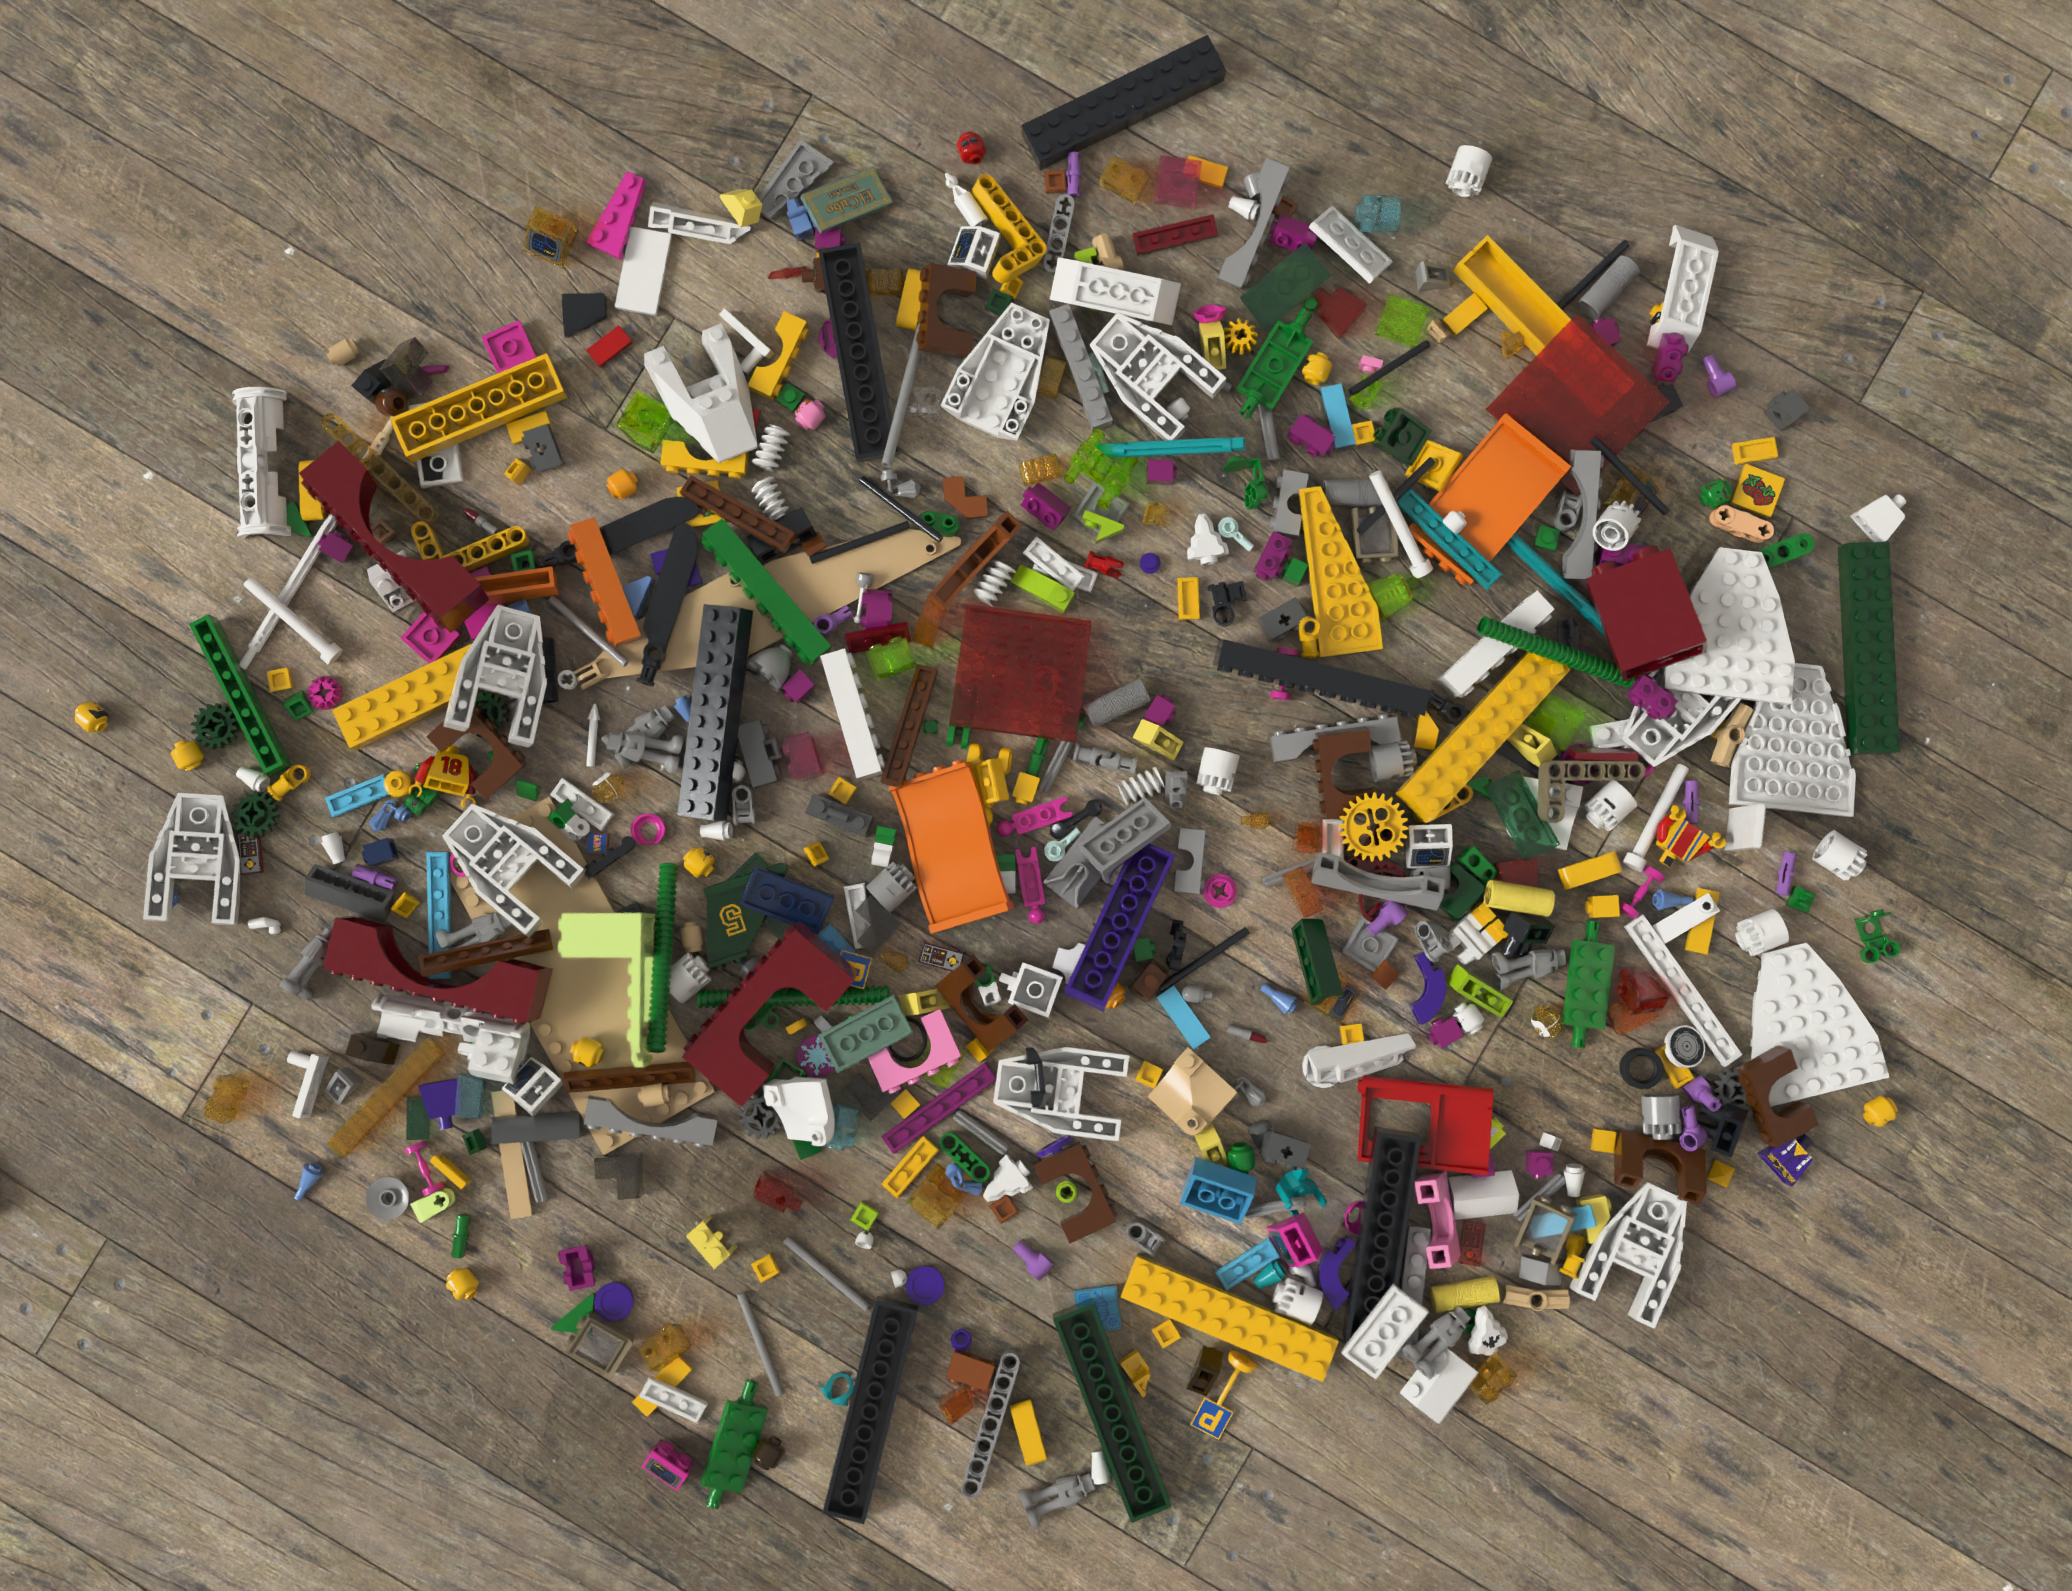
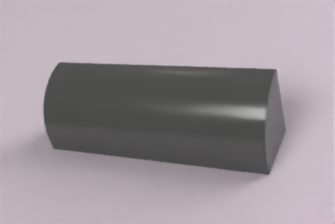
(349, 893)
(537, 1128)

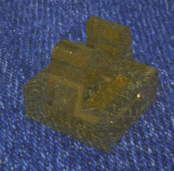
(1511, 343)
(1154, 513)

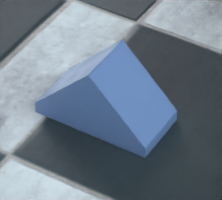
(637, 594)

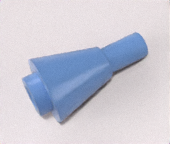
(683, 706)
(1664, 900)
(1284, 1001)
(310, 1175)

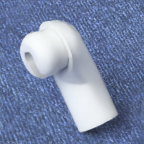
(261, 922)
(1306, 1272)

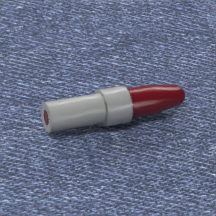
(481, 521)
(1246, 1034)

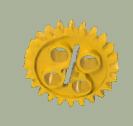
(1392, 822)

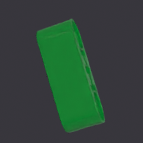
(964, 1149)

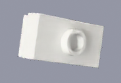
(1067, 960)

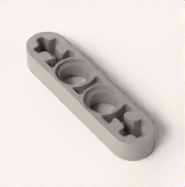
(1056, 234)

